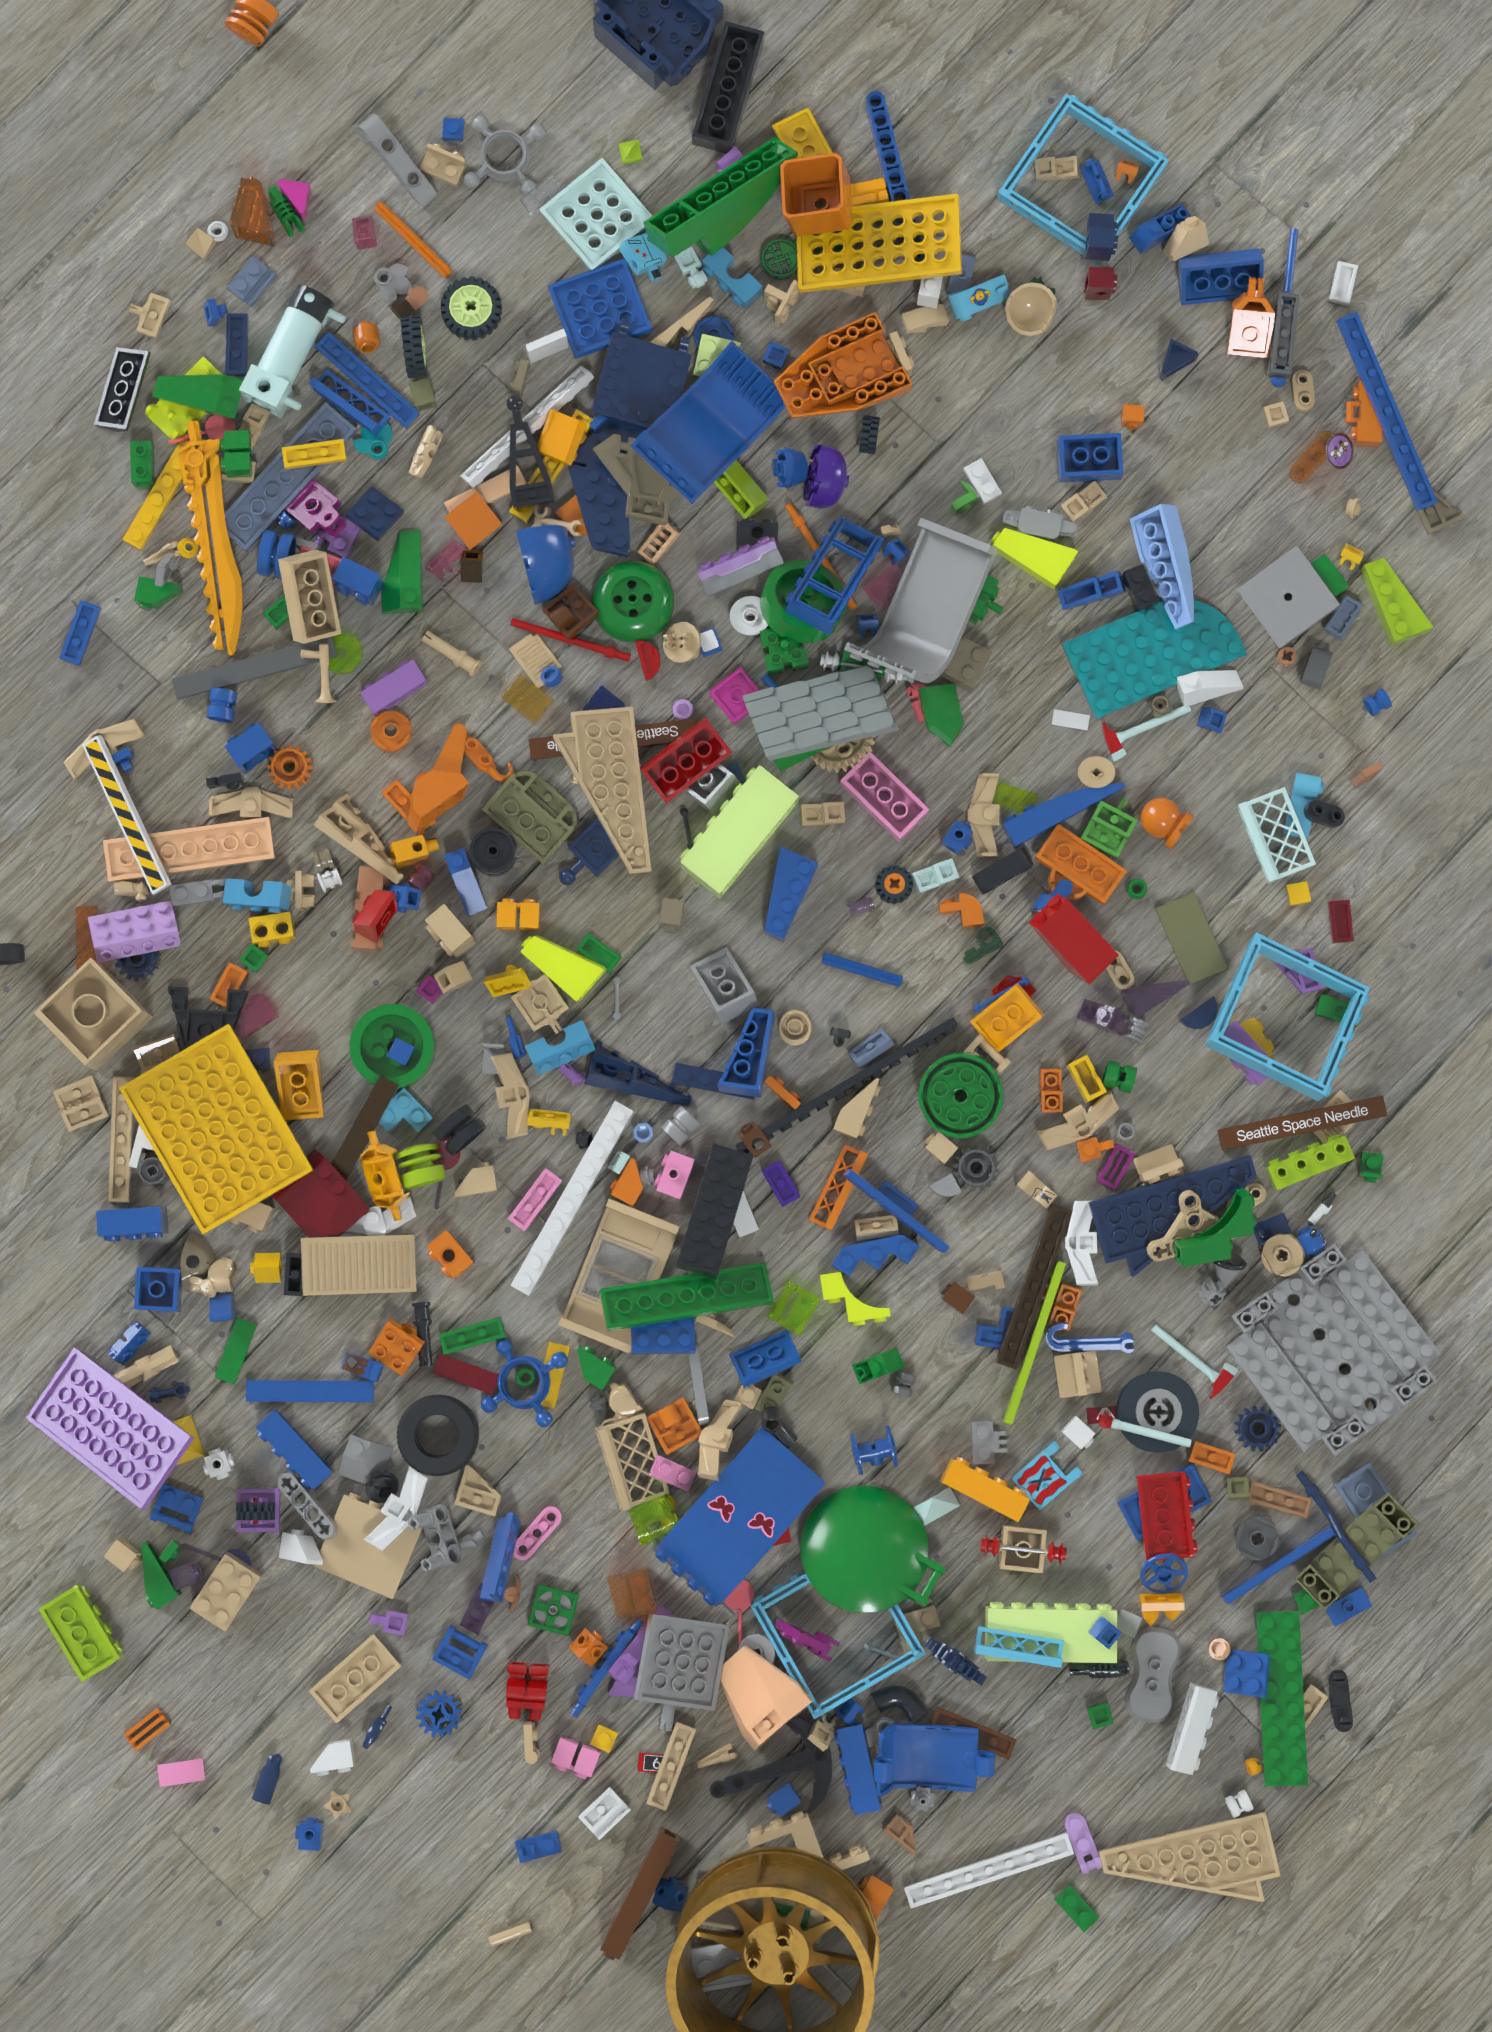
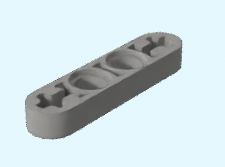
(698, 1386)
(305, 1508)

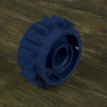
(141, 969)
(1246, 1432)

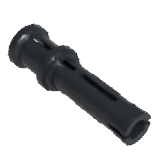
(422, 1322)

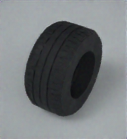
(408, 1435)

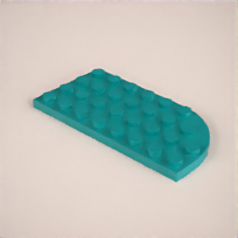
(1147, 654)

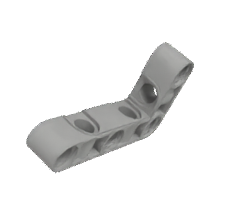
(373, 130)

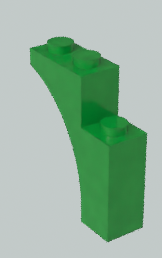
(1216, 1242)

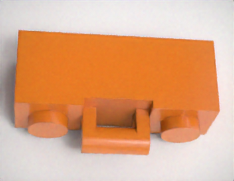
(1367, 427)

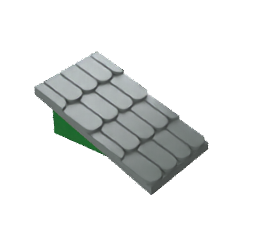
(818, 714)

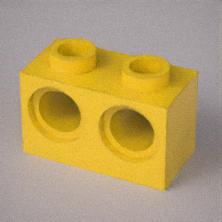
(272, 923)

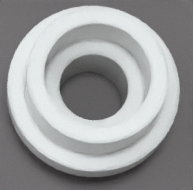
(217, 225)

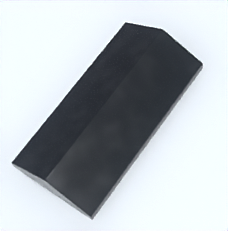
(122, 389)

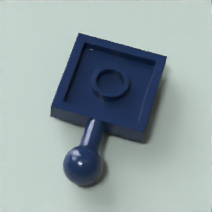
(593, 851)

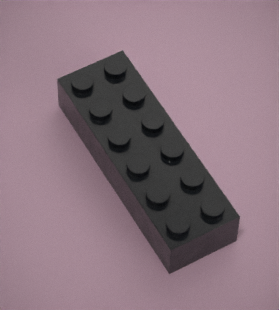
(728, 87)
(714, 1211)

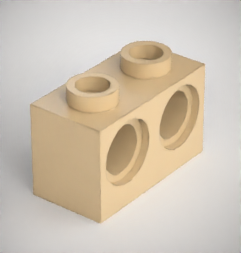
(124, 1555)

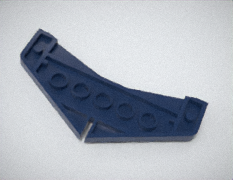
(599, 494)

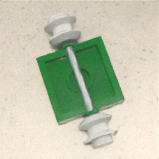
(849, 663)

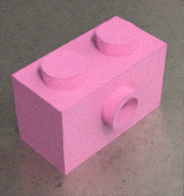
(675, 1175)

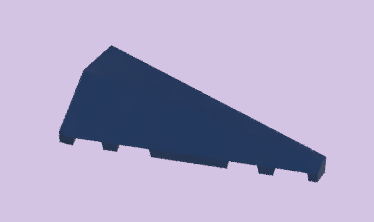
(616, 1074)

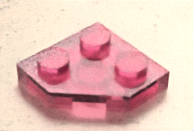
(884, 586)

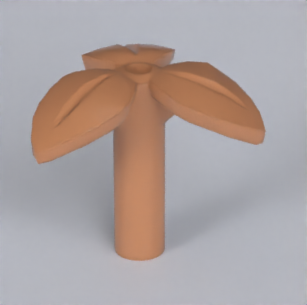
(511, 1593)

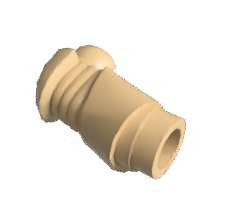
(127, 888)

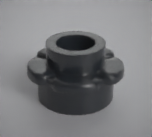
(584, 1139)

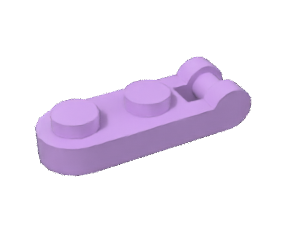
(1082, 1842)

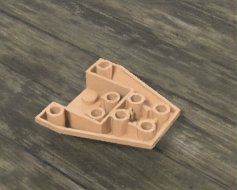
(760, 1695)

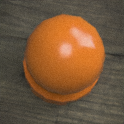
(1164, 820)

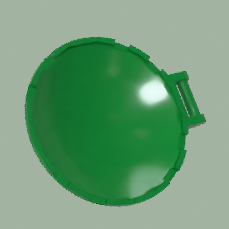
(867, 1550)

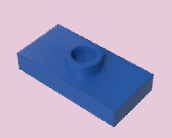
(1348, 1606)

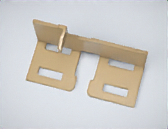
(992, 1278)

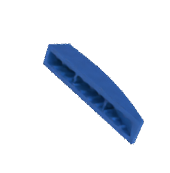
(1053, 812)

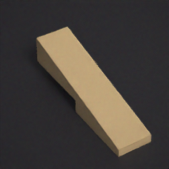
(685, 324)

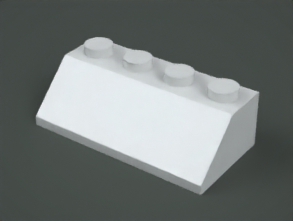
(1191, 1729)

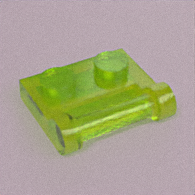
(800, 1311)
(652, 1512)

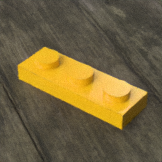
(314, 454)
(556, 1374)

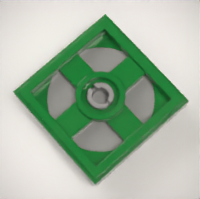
(553, 1609)

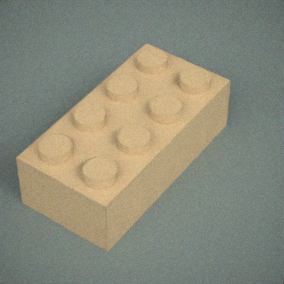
(309, 596)

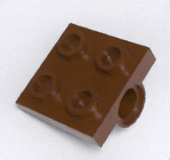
(571, 611)

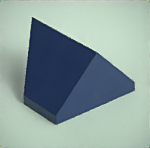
(1176, 358)

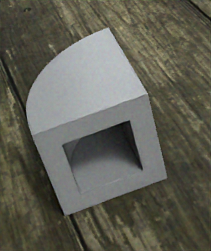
(946, 1187)

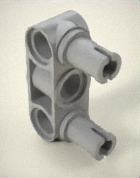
(439, 1536)

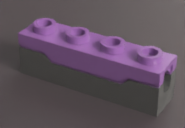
(740, 565)

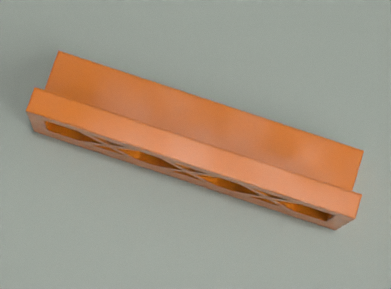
(843, 1195)

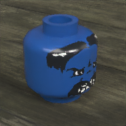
(1312, 1241)

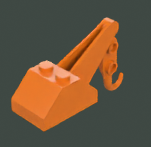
(444, 784)

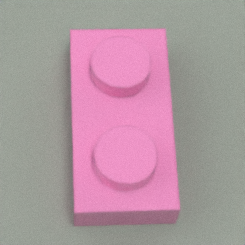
(672, 1473)

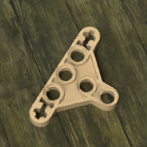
(1181, 1228)

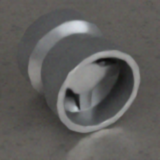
(905, 1379)

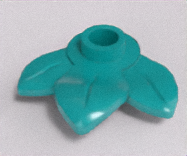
(369, 442)

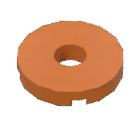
(395, 742)

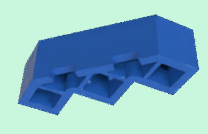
(875, 1253)

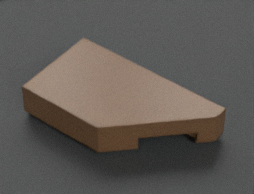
(901, 1832)

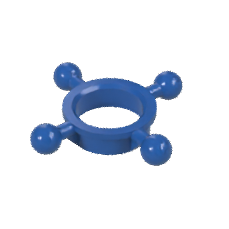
(543, 1417)

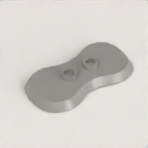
(1151, 1691)

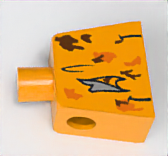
(403, 852)

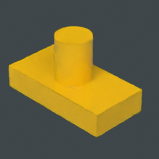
(507, 982)

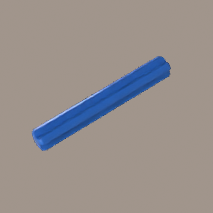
(862, 969)

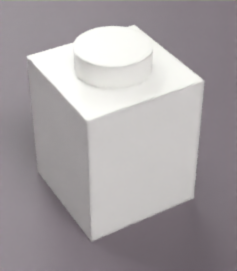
(1078, 1433)

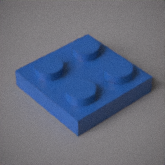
(1247, 1673)

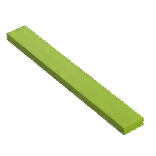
(1034, 1342)

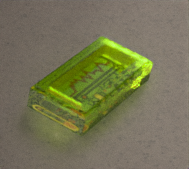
(1013, 797)

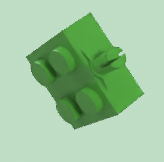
(1109, 828)

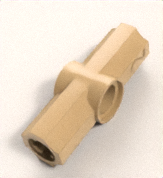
(148, 1367)

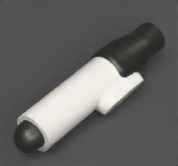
(1323, 1208)

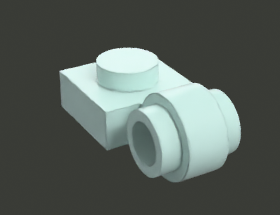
(689, 263)

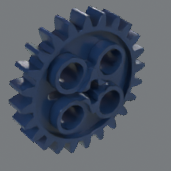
(955, 1661)

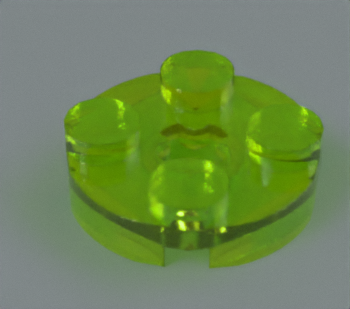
(353, 655)

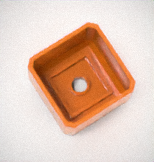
(815, 180)

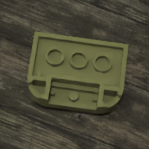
(533, 814)

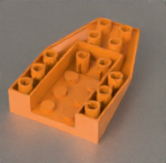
(843, 372)

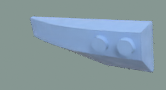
(1165, 554)

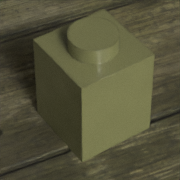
(422, 394)

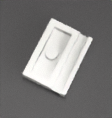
(604, 1813)

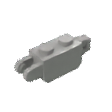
(1039, 524)

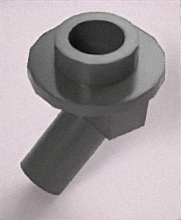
(599, 1403)

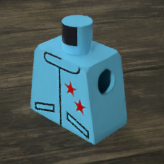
(643, 256)

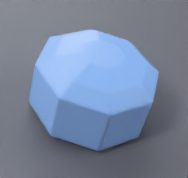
(643, 1132)

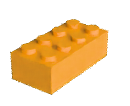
(985, 1490)

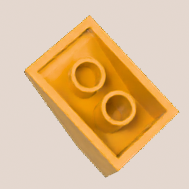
(299, 1084)

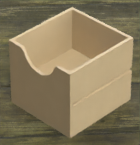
(93, 1014)

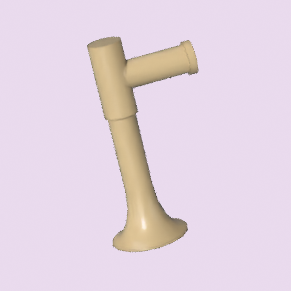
(323, 655)

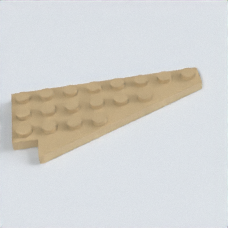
(1210, 1858)

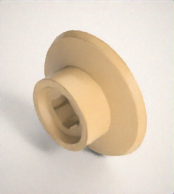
(1094, 765)

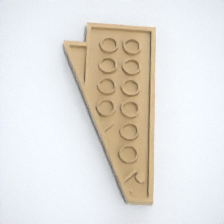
(607, 767)

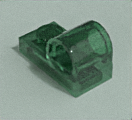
(974, 955)

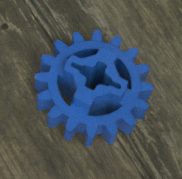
(429, 1711)

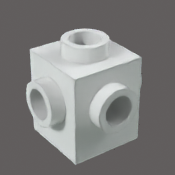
(226, 1460)

